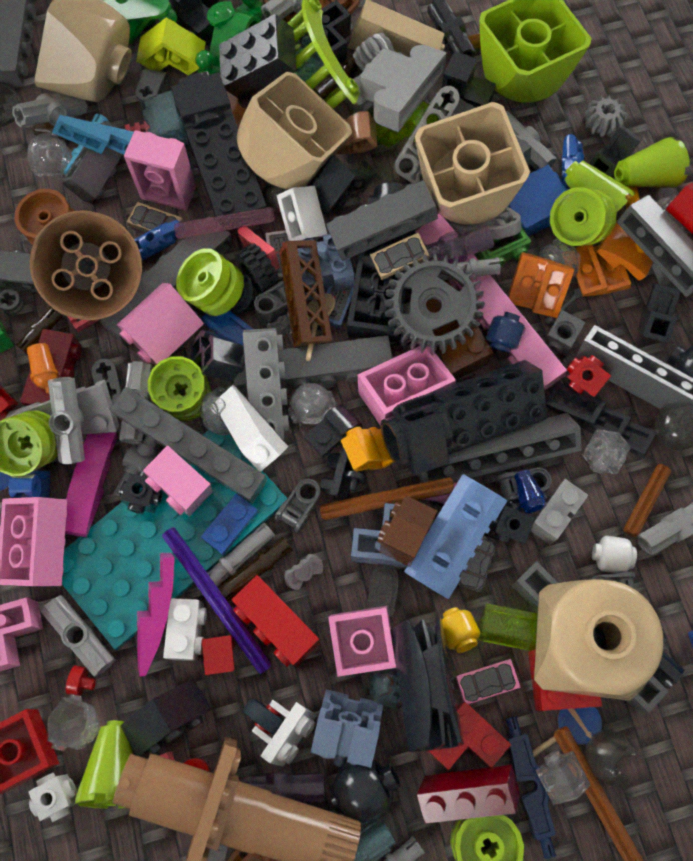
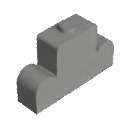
(400, 82)

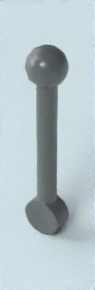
(576, 295)

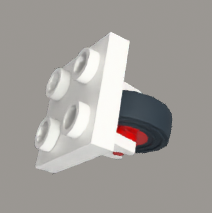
(286, 732)

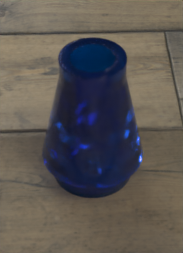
(529, 492)

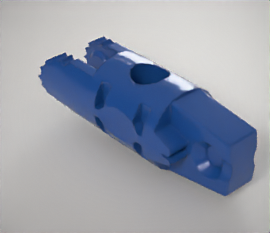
(571, 152)
(156, 239)

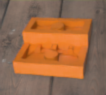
(621, 249)
(597, 275)
(540, 284)

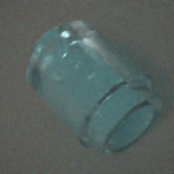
(374, 842)

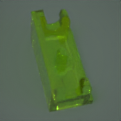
(509, 627)

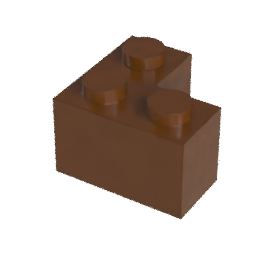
(406, 531)

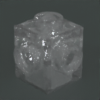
(606, 452)

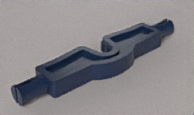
(533, 802)

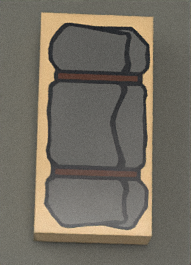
(147, 218)
(393, 257)

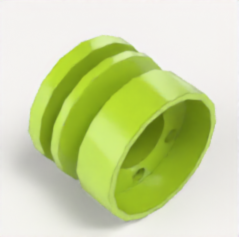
(172, 376)
(26, 443)

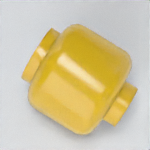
(460, 630)

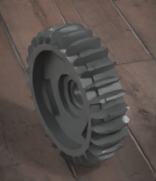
(426, 285)

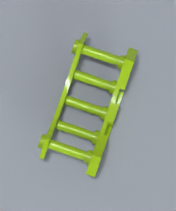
(310, 20)

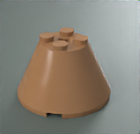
(96, 239)

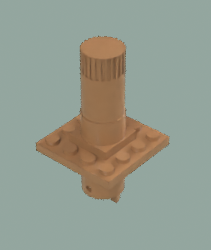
(230, 812)

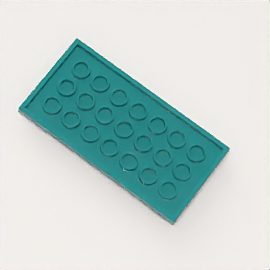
(122, 552)

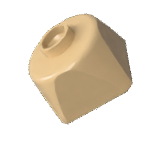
(83, 49)
(289, 133)
(472, 164)
(565, 644)

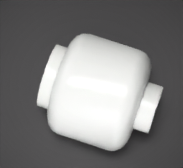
(614, 554)

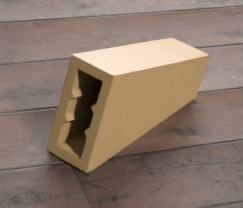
(400, 29)

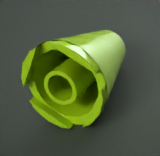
(655, 166)
(587, 176)
(104, 767)

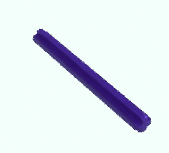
(216, 600)

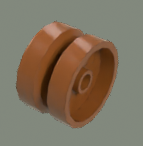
(39, 209)

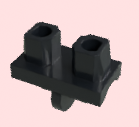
(345, 477)

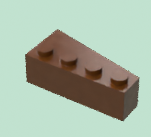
(467, 357)

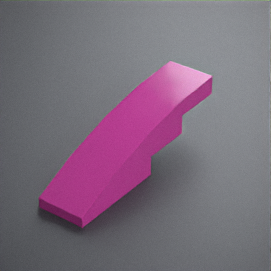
(87, 483)
(152, 622)

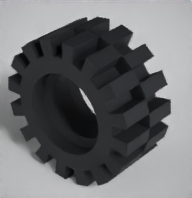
(257, 266)

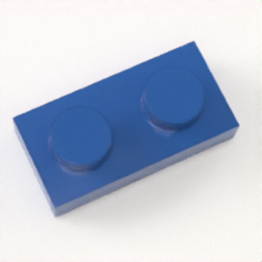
(229, 524)

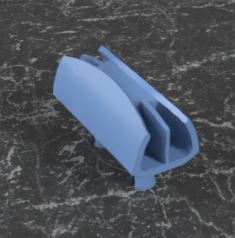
(455, 535)

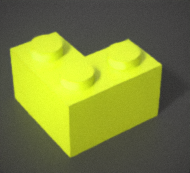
(171, 45)

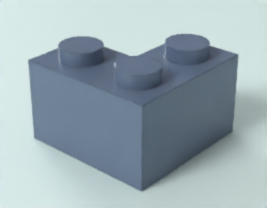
(365, 545)

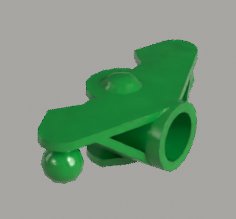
(142, 13)
(226, 24)

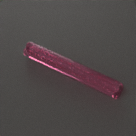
(224, 222)

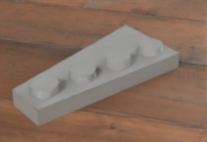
(94, 404)

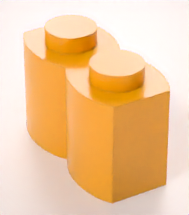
(366, 449)

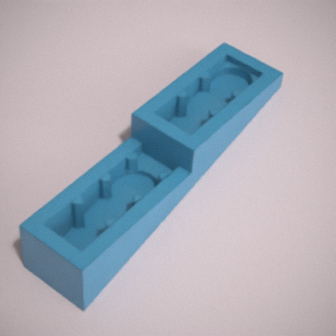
(92, 135)

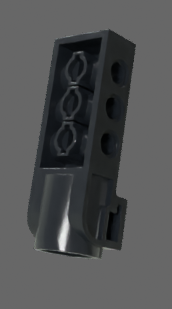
(213, 141)
(369, 292)
(463, 415)

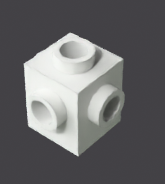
(63, 793)

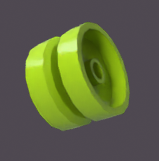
(582, 202)
(210, 282)
(504, 839)

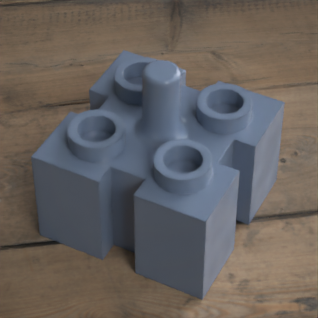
(333, 269)
(347, 729)

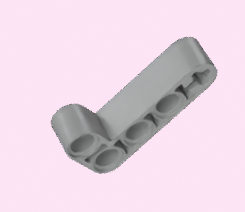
(408, 150)

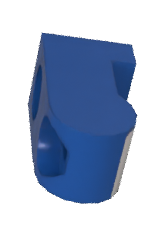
(30, 485)

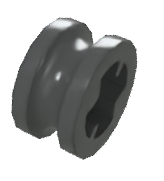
(17, 300)

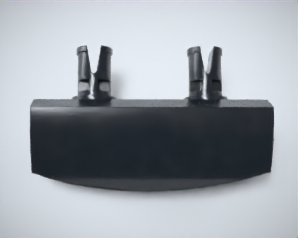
(426, 687)

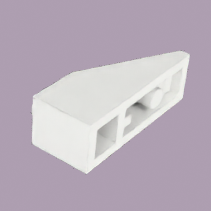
(250, 430)

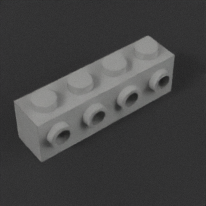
(264, 376)

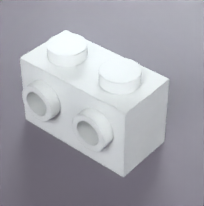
(302, 213)
(184, 630)

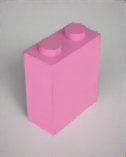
(159, 324)

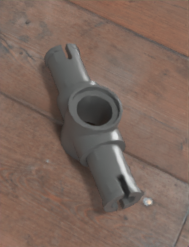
(138, 459)

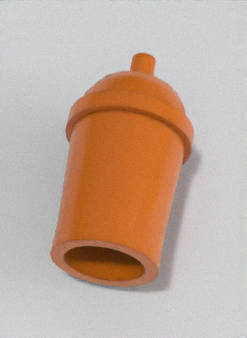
(41, 365)

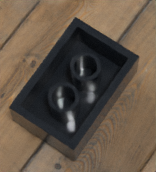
(257, 57)

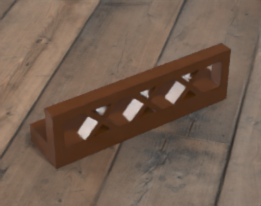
(295, 293)

